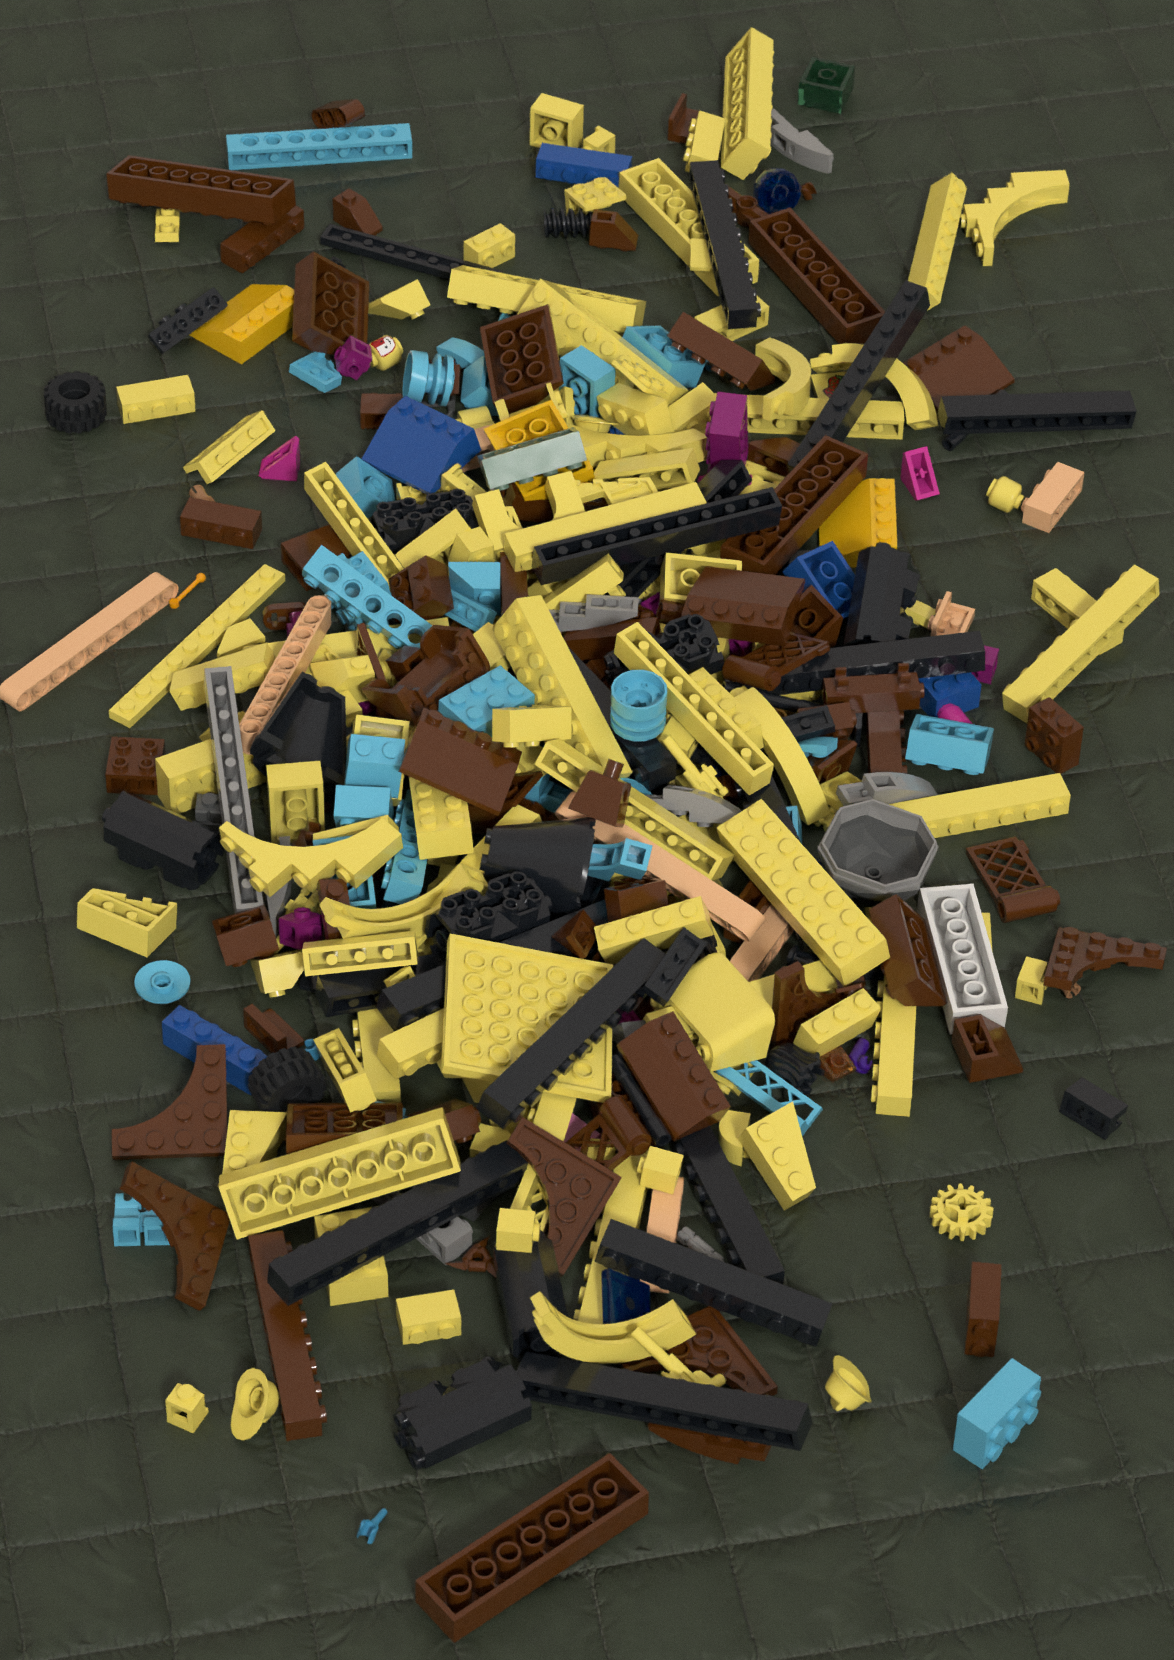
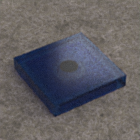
(623, 1297)

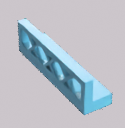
(469, 611)
(766, 1100)

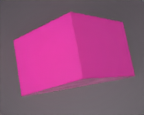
(283, 462)
(918, 474)

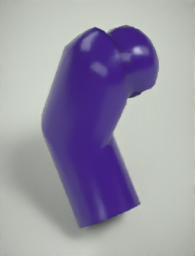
(858, 1056)

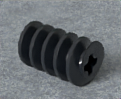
(567, 222)

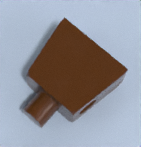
(603, 795)

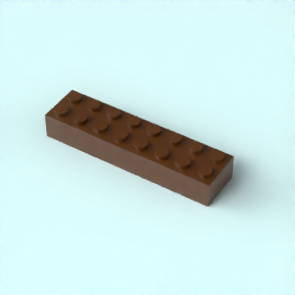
(201, 189)
(815, 276)
(807, 500)
(531, 1547)

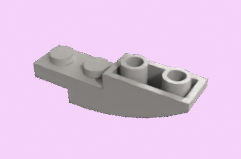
(799, 146)
(886, 788)
(702, 806)

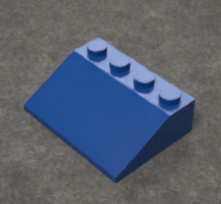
(420, 445)

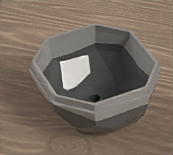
(877, 851)

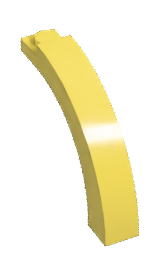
(793, 370)
(915, 396)
(786, 756)
(403, 917)
(610, 1342)

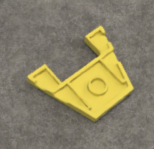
(616, 492)

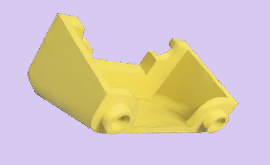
(723, 1012)

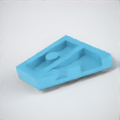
(316, 371)

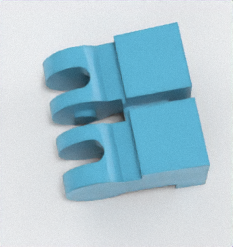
(130, 1222)

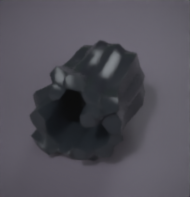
(795, 1066)

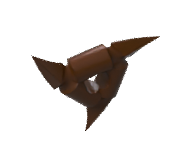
(477, 1250)

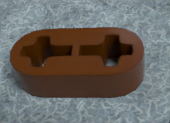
(282, 611)

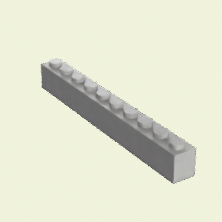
(230, 776)

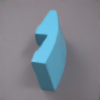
(461, 350)
(818, 746)

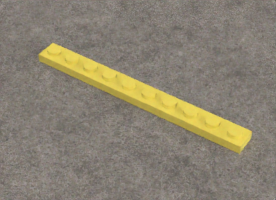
(196, 645)

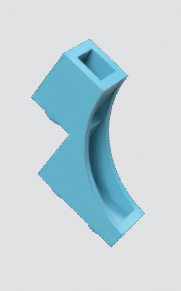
(624, 858)

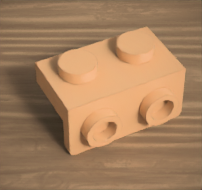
(950, 617)

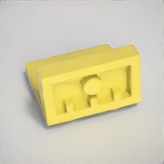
(593, 195)
(636, 378)

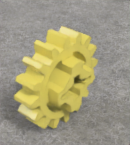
(961, 1212)

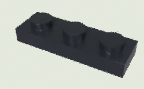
(673, 966)

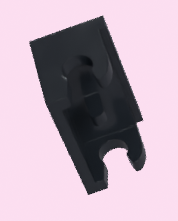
(1092, 1108)

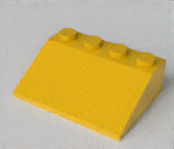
(249, 321)
(528, 425)
(863, 519)

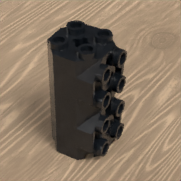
(405, 520)
(881, 593)
(687, 640)
(157, 836)
(505, 910)
(519, 1278)
(451, 1419)

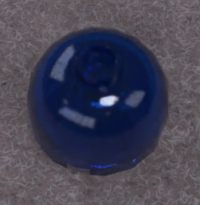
(777, 190)

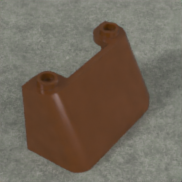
(449, 664)

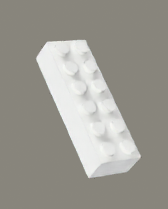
(962, 953)

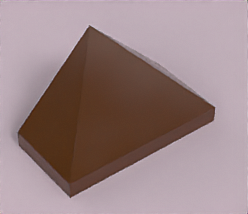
(577, 934)

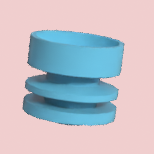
(433, 378)
(638, 705)

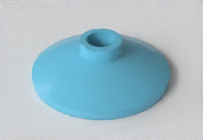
(162, 982)

